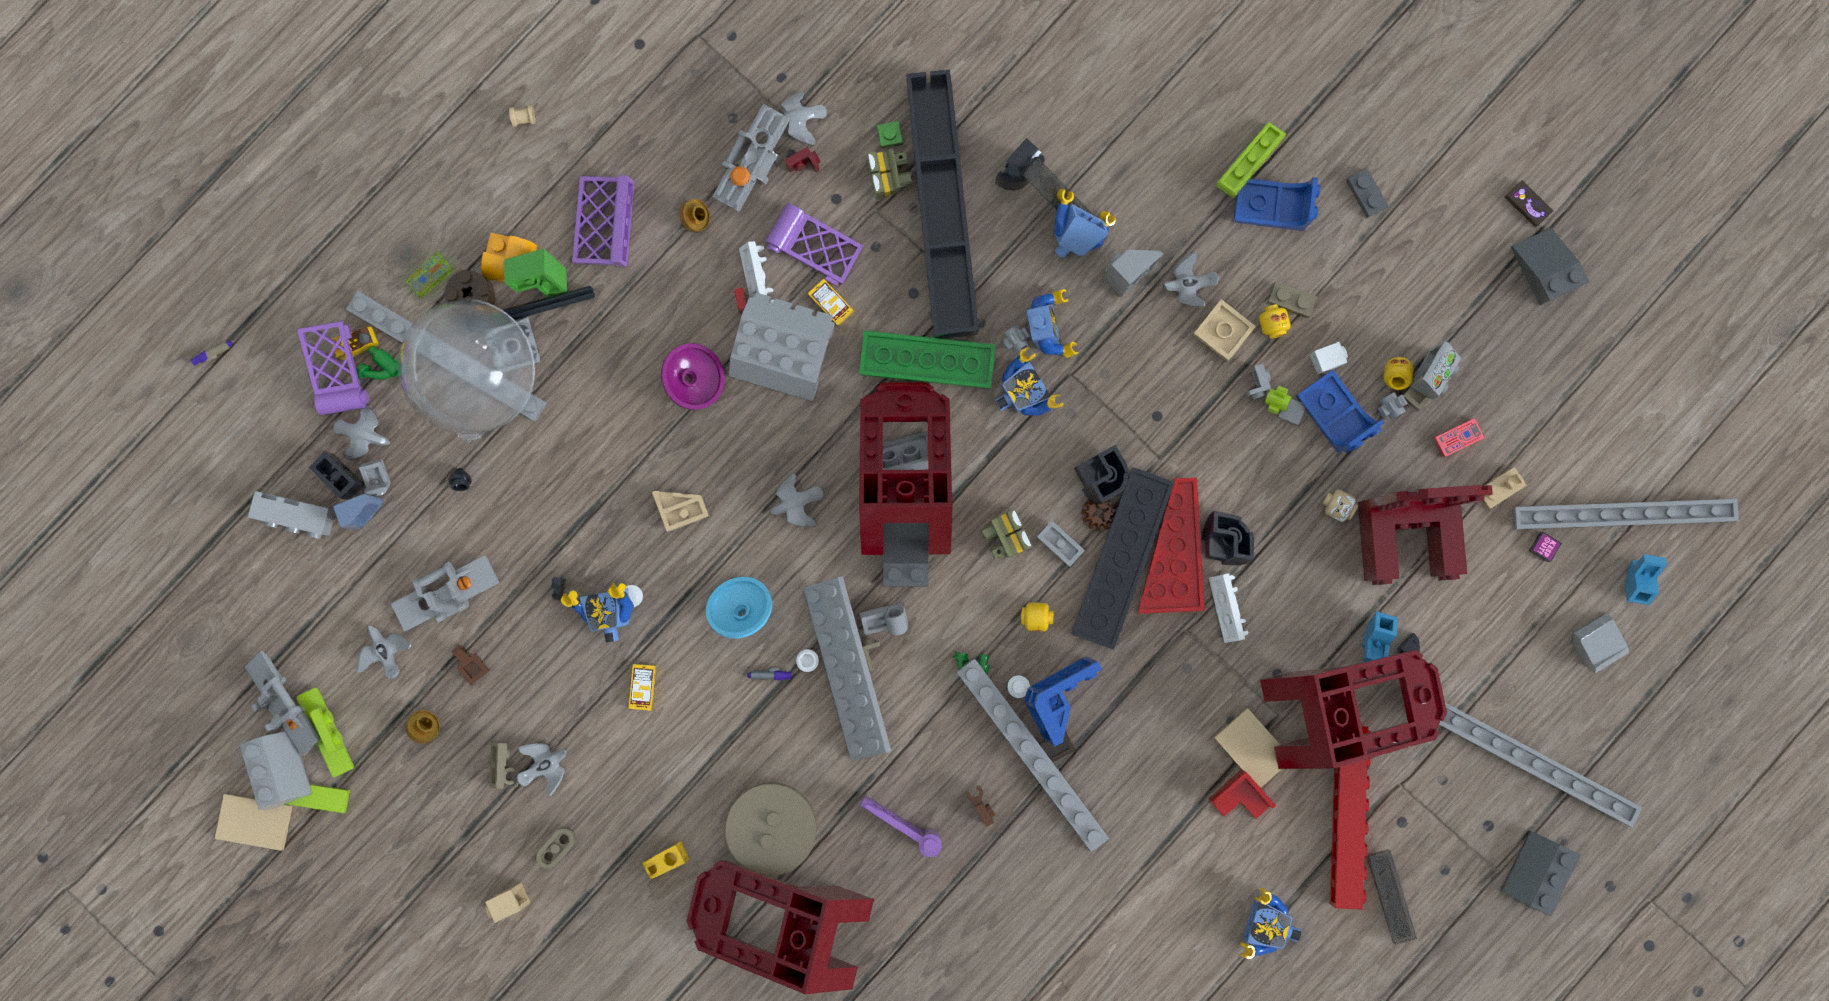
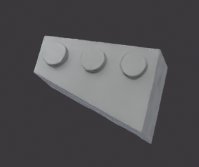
(292, 514)

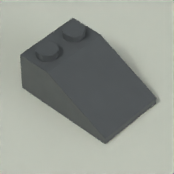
(1549, 266)
(905, 555)

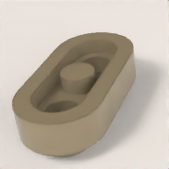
(556, 847)

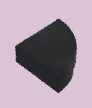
(558, 585)
(1409, 644)

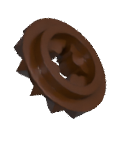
(1096, 523)

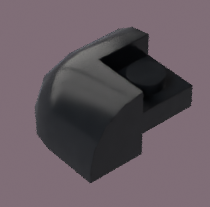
(1021, 157)
(1103, 475)
(1228, 539)

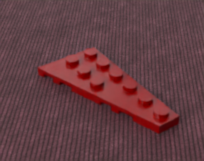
(1175, 570)

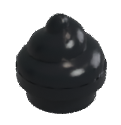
(460, 480)

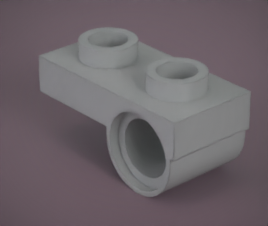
(885, 618)

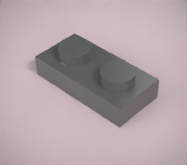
(1367, 193)

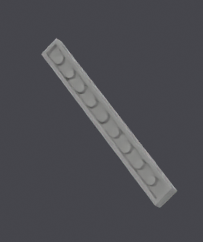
(398, 327)
(1625, 514)
(1032, 754)
(1540, 766)

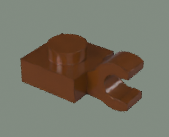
(472, 666)
(985, 811)

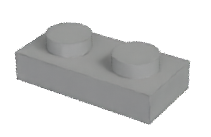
(1060, 543)

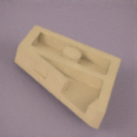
(679, 509)

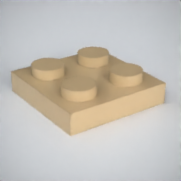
(1224, 330)

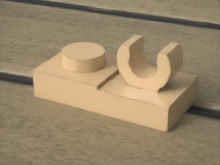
(1504, 487)

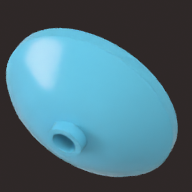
(735, 598)

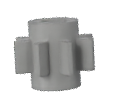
(1016, 339)
(1392, 405)

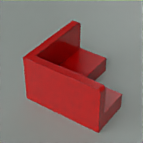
(1244, 790)

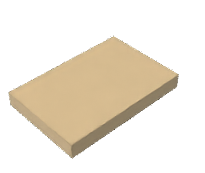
(1250, 746)
(245, 824)

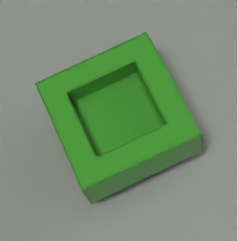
(889, 134)

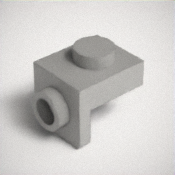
(1261, 379)
(375, 477)

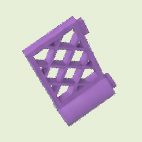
(787, 230)
(341, 396)
(928, 839)

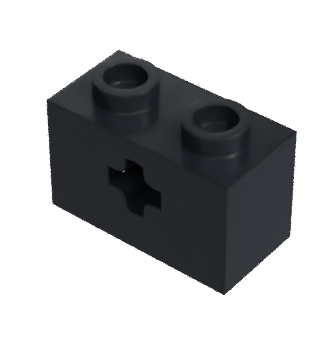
(336, 475)

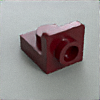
(798, 160)

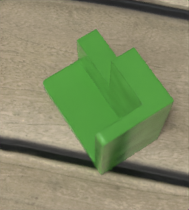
(535, 270)

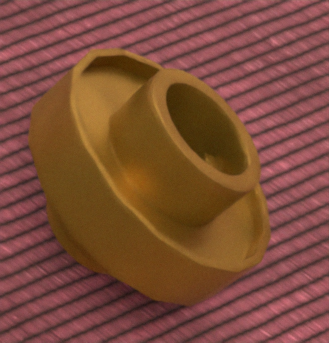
(694, 215)
(422, 727)

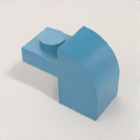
(1641, 579)
(1379, 635)

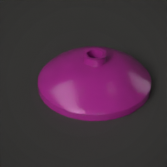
(703, 370)

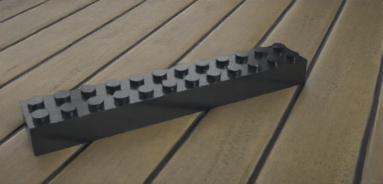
(942, 205)

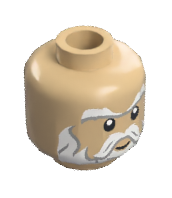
(1340, 505)

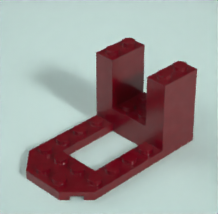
(905, 494)
(1430, 508)
(1334, 716)
(805, 935)

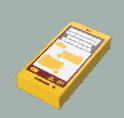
(830, 302)
(642, 687)

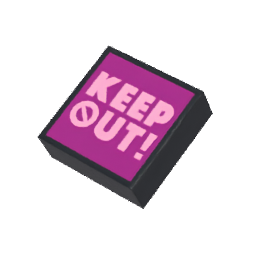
(1545, 547)

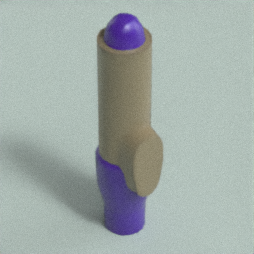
(210, 354)

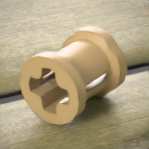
(522, 115)

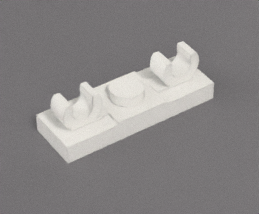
(752, 269)
(1227, 608)

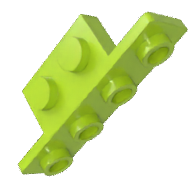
(331, 740)

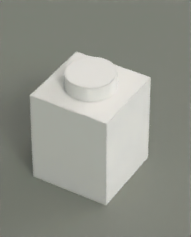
(1329, 358)

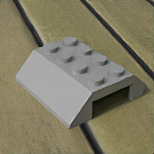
(781, 346)

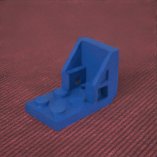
(1049, 703)

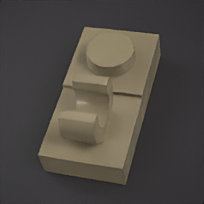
(498, 771)

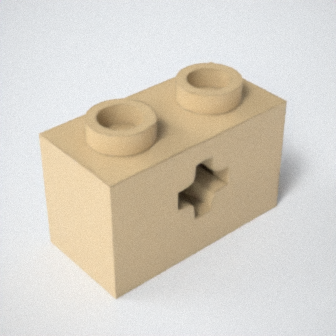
(507, 903)

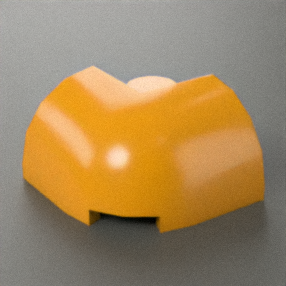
(499, 249)

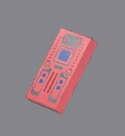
(1458, 438)

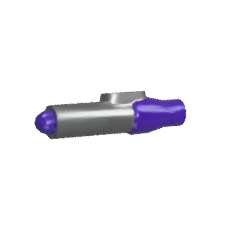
(770, 674)

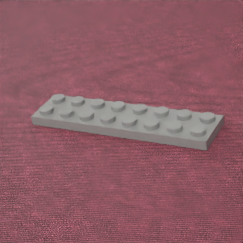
(847, 669)

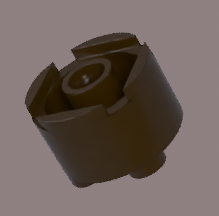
(469, 281)

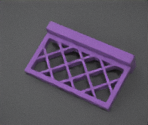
(621, 220)

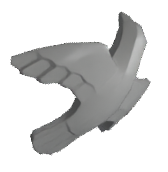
(799, 115)
(1188, 284)
(361, 433)
(793, 502)
(382, 651)
(545, 764)

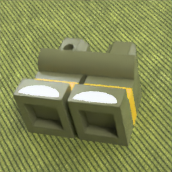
(885, 174)
(1003, 526)

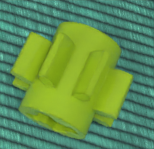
(1278, 400)

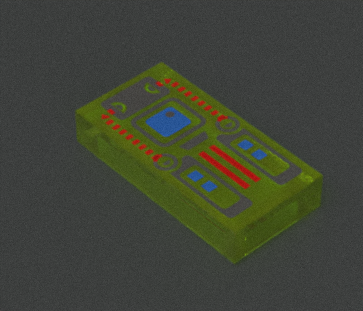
(429, 274)

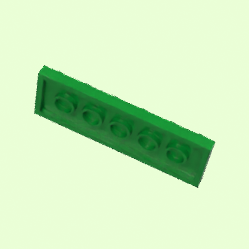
(927, 359)

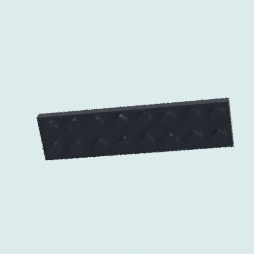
(1122, 558)

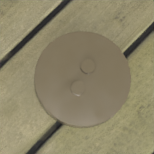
(771, 828)

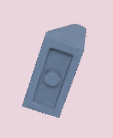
(357, 511)

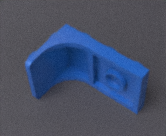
(1277, 204)
(1338, 413)

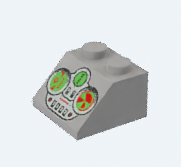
(1436, 370)

